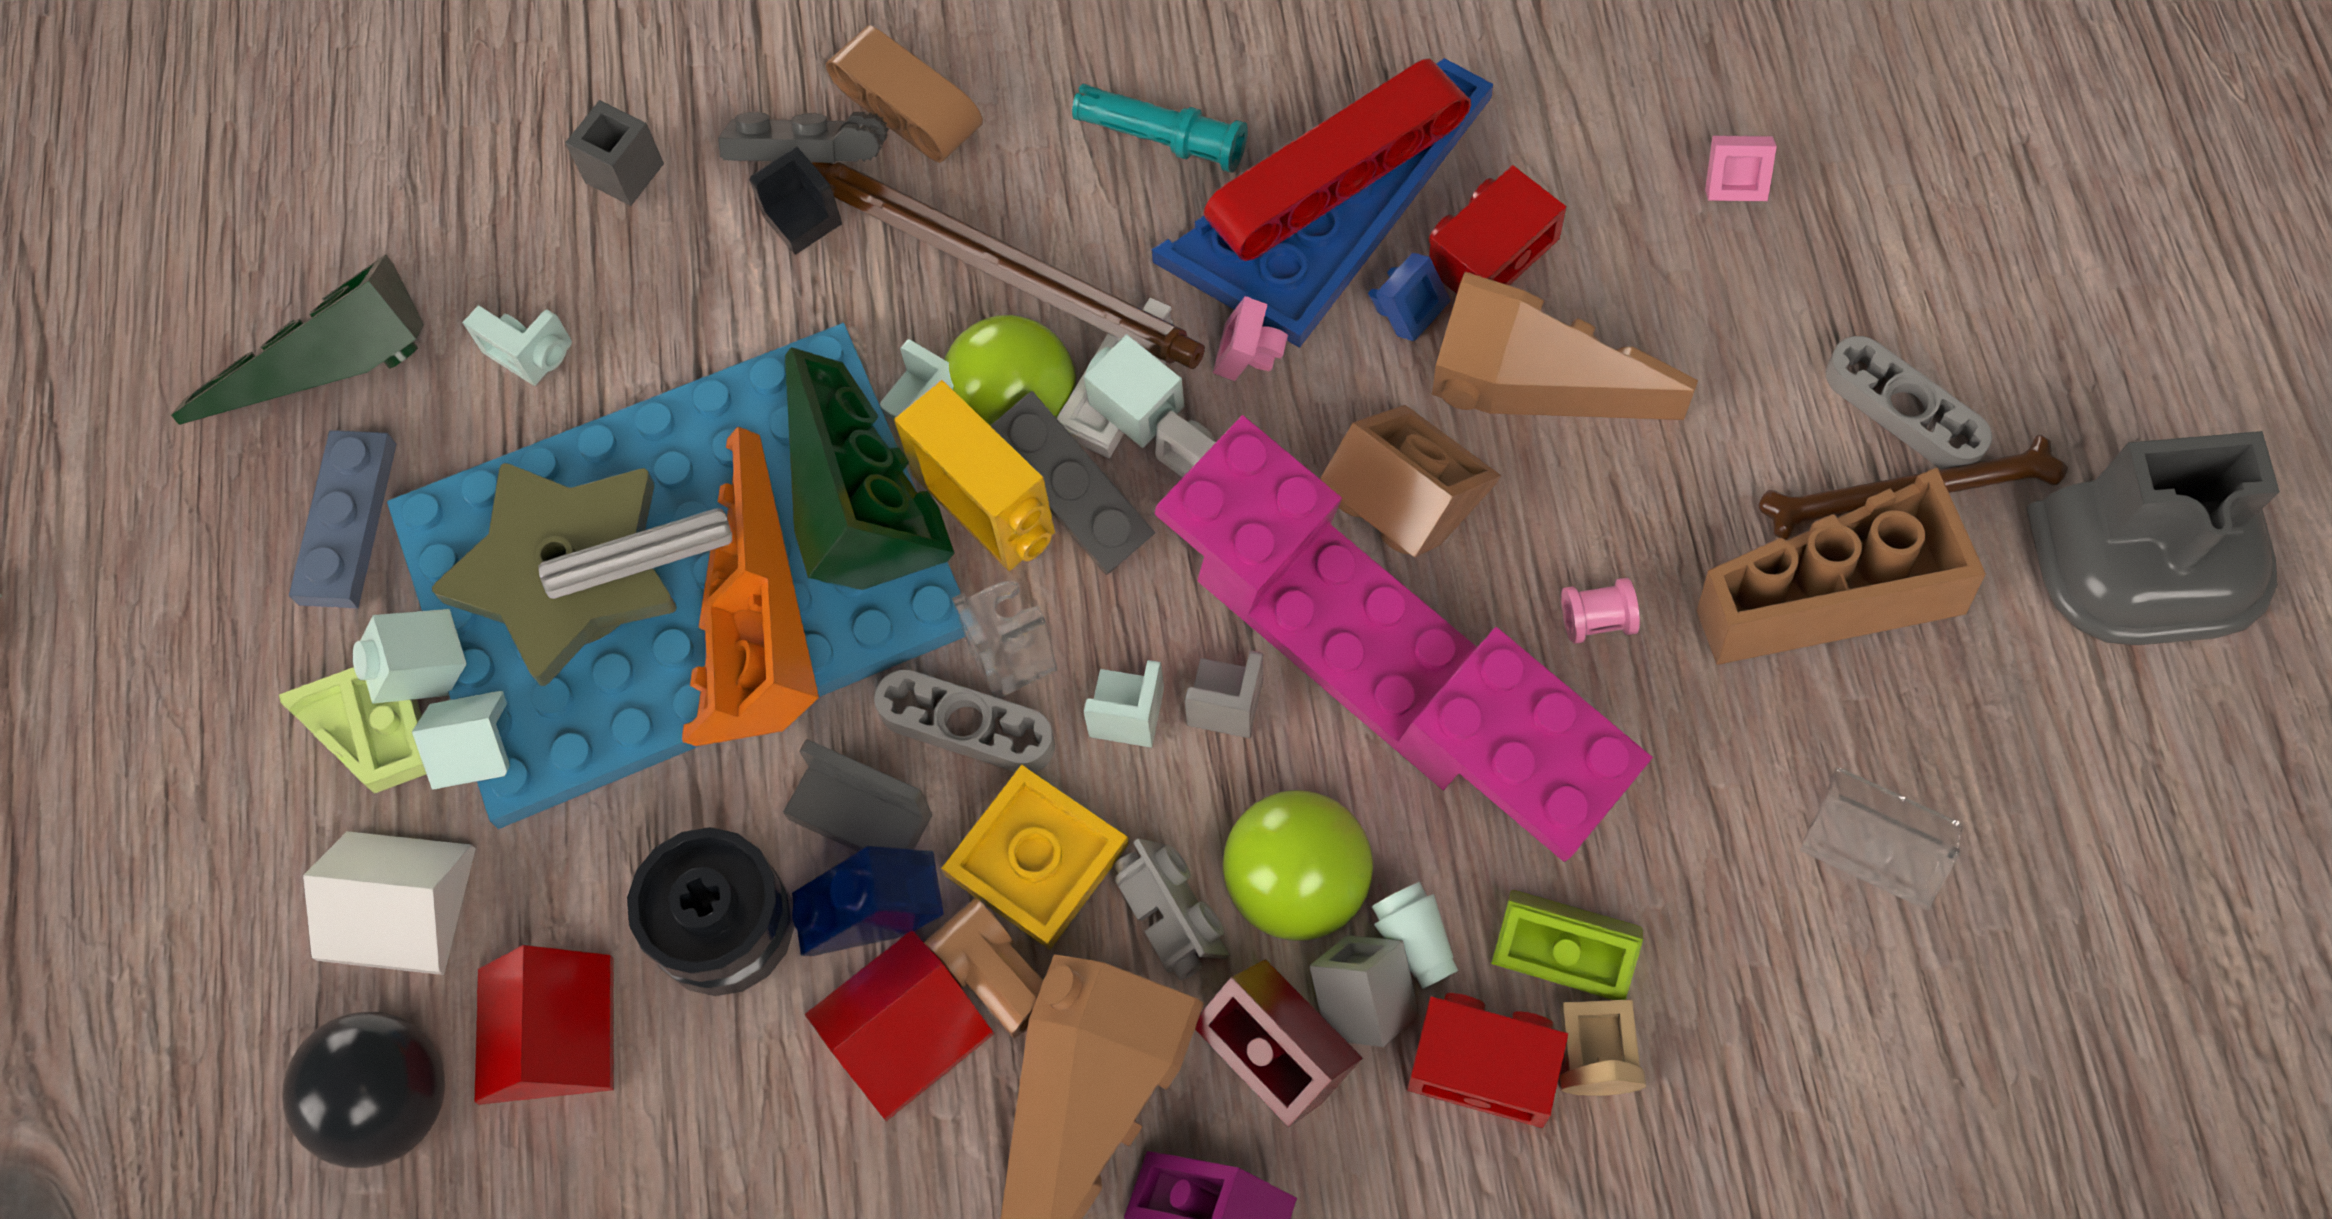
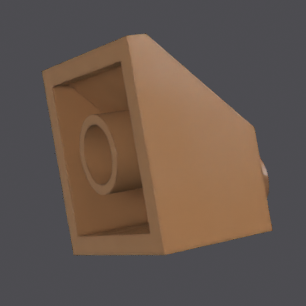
(1407, 479)

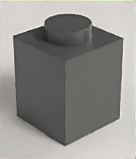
(615, 152)

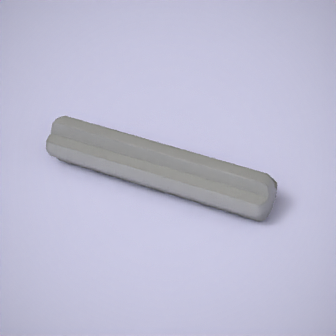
(635, 553)

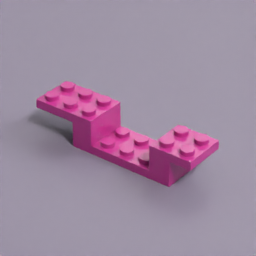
(1388, 653)

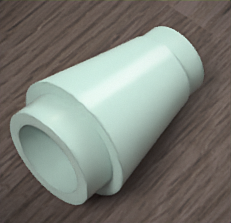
(1417, 921)

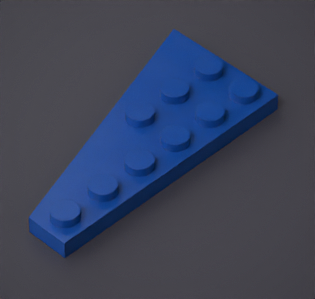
(1318, 262)

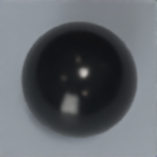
(363, 1089)

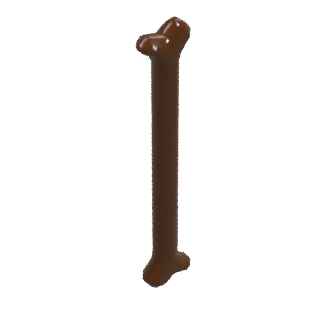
(2034, 463)

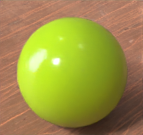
(1005, 360)
(1297, 865)

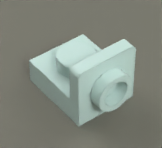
(521, 350)

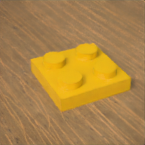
(1035, 856)

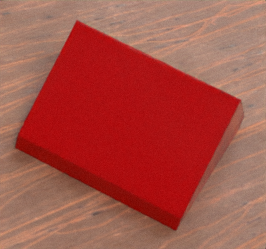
(899, 1024)
(544, 1025)

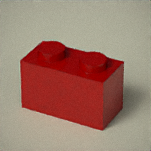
(1498, 232)
(1488, 1059)

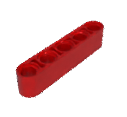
(1336, 159)

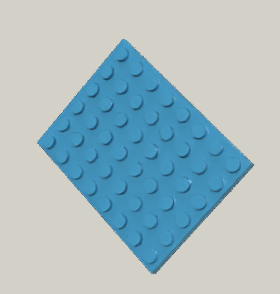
(630, 692)

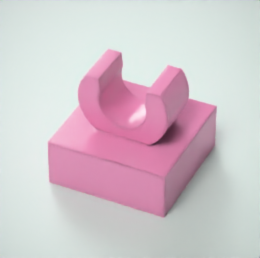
(1740, 168)
(1248, 342)

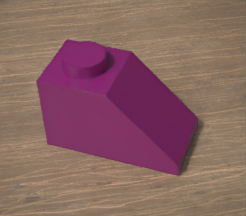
(1203, 1190)

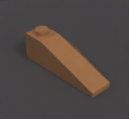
(1521, 361)
(1087, 1071)

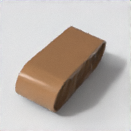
(905, 93)

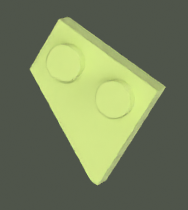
(364, 736)

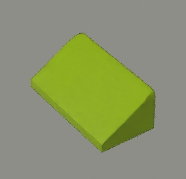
(1568, 945)

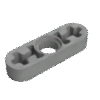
(1902, 377)
(927, 689)

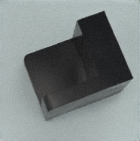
(796, 200)

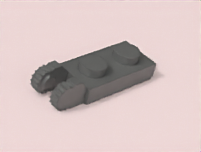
(758, 138)

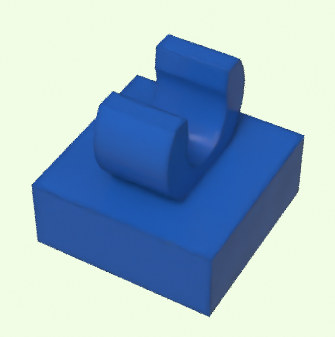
(1411, 296)

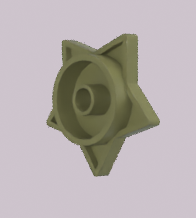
(540, 522)

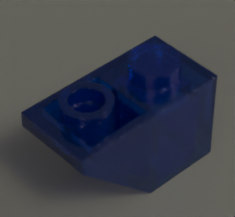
(867, 900)

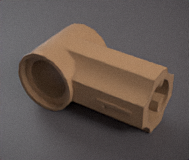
(982, 957)

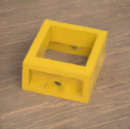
(976, 476)

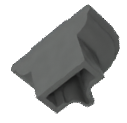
(2163, 541)

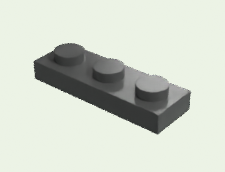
(1074, 484)

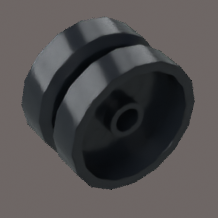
(674, 904)

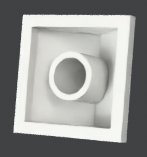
(387, 901)

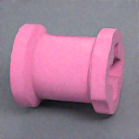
(1600, 610)

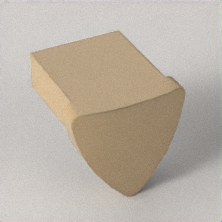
(1600, 1048)

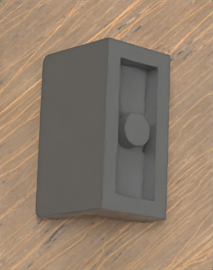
(856, 802)

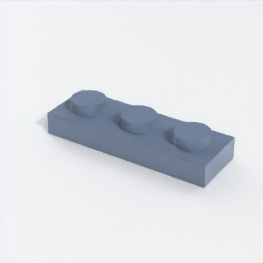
(343, 519)

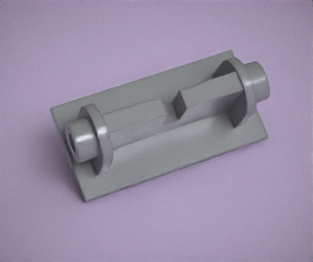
(1188, 926)

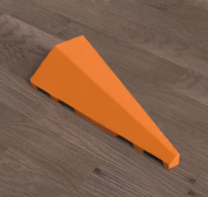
(755, 640)

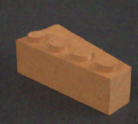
(1847, 577)

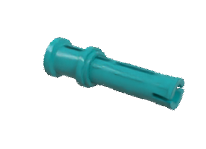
(1184, 131)

